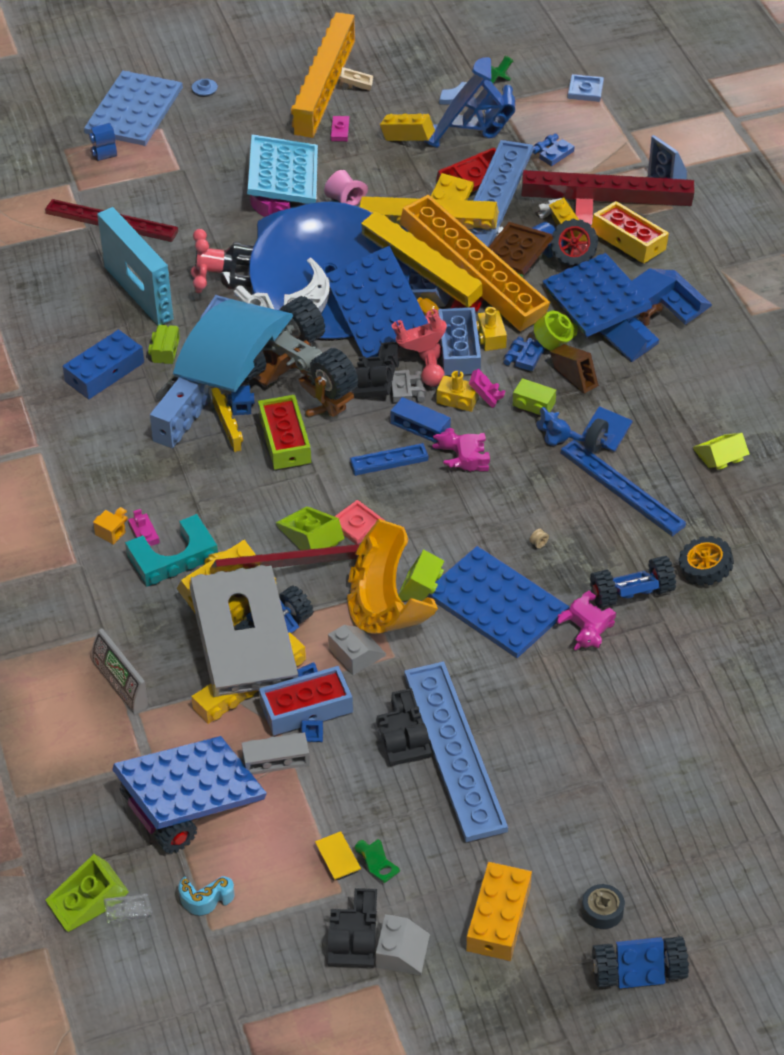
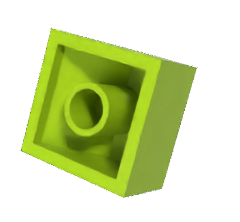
(422, 577)

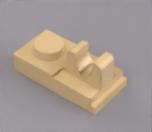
(356, 78)

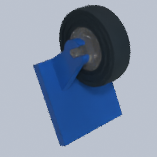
(605, 430)

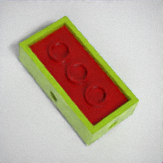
(284, 432)

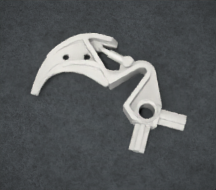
(317, 295)

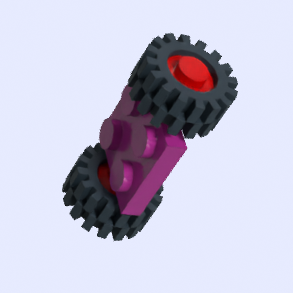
(170, 837)

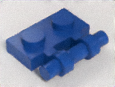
(556, 152)
(529, 355)

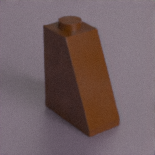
(575, 367)

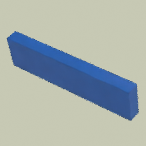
(389, 459)

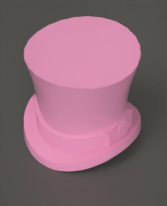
(344, 189)

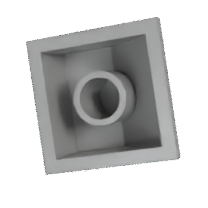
(354, 648)
(401, 945)

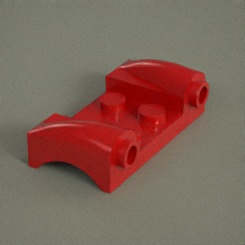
(470, 169)

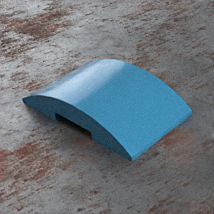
(227, 342)

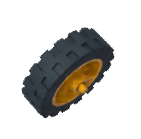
(708, 569)

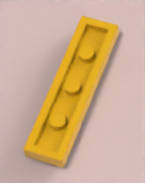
(225, 416)

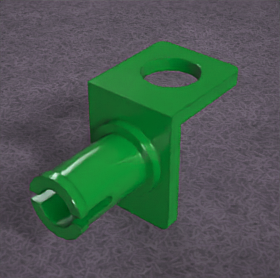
(501, 69)
(376, 859)

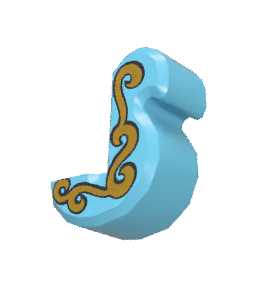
(205, 899)

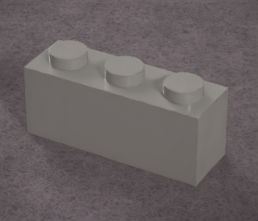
(276, 753)

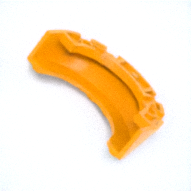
(374, 594)

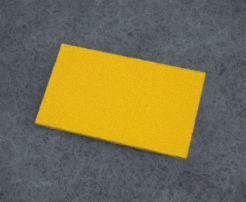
(338, 856)

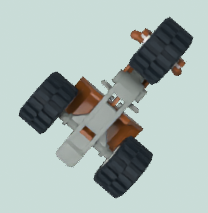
(326, 375)

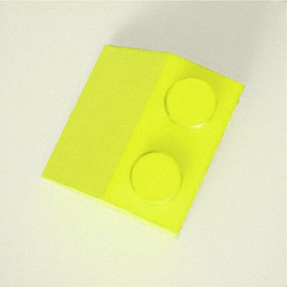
(722, 450)

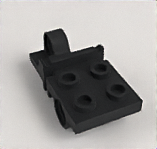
(377, 373)
(403, 730)
(353, 932)

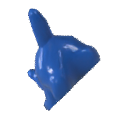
(556, 429)

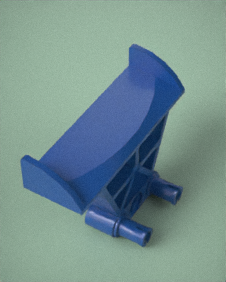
(498, 107)

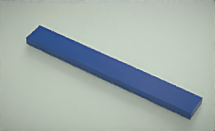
(623, 488)

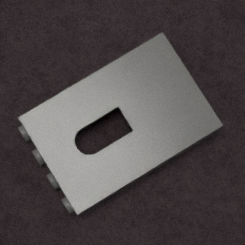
(245, 657)

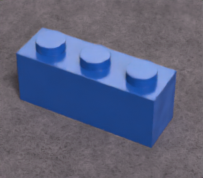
(419, 419)

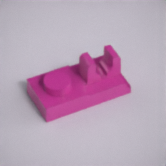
(485, 388)
(141, 526)

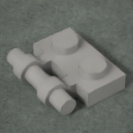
(402, 386)

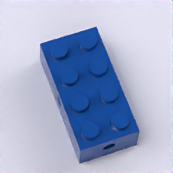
(103, 364)

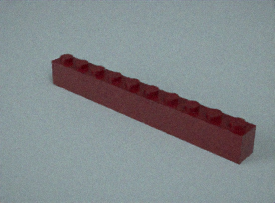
(607, 188)

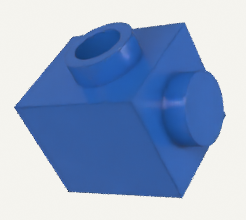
(241, 400)

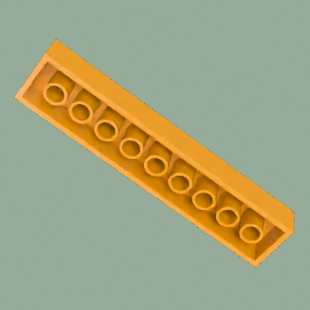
(323, 75)
(500, 283)

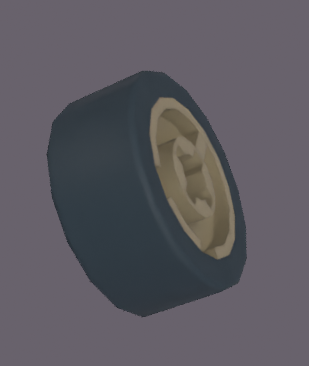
(594, 910)

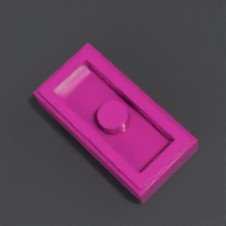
(340, 128)

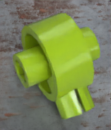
(554, 330)

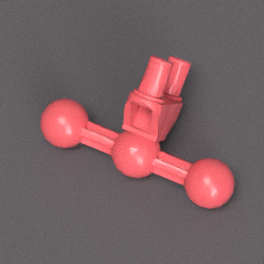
(425, 341)

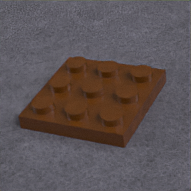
(520, 246)

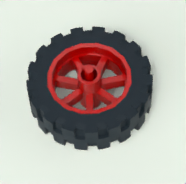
(570, 226)

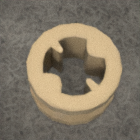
(539, 538)

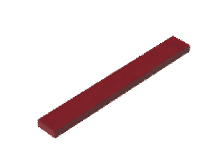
(89, 215)
(286, 558)

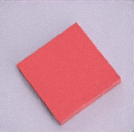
(357, 521)

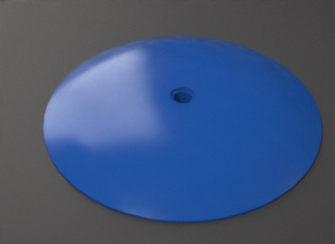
(318, 231)

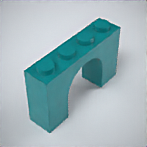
(157, 567)

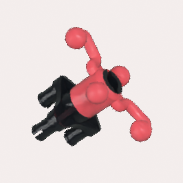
(219, 261)

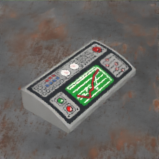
(119, 673)

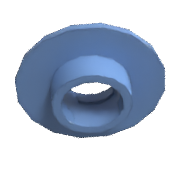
(204, 87)

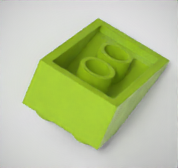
(311, 529)
(84, 891)

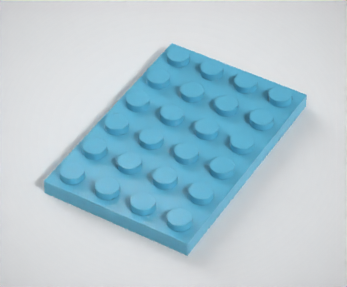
(282, 169)

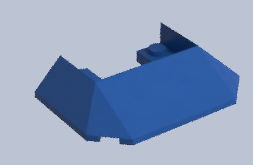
(658, 286)

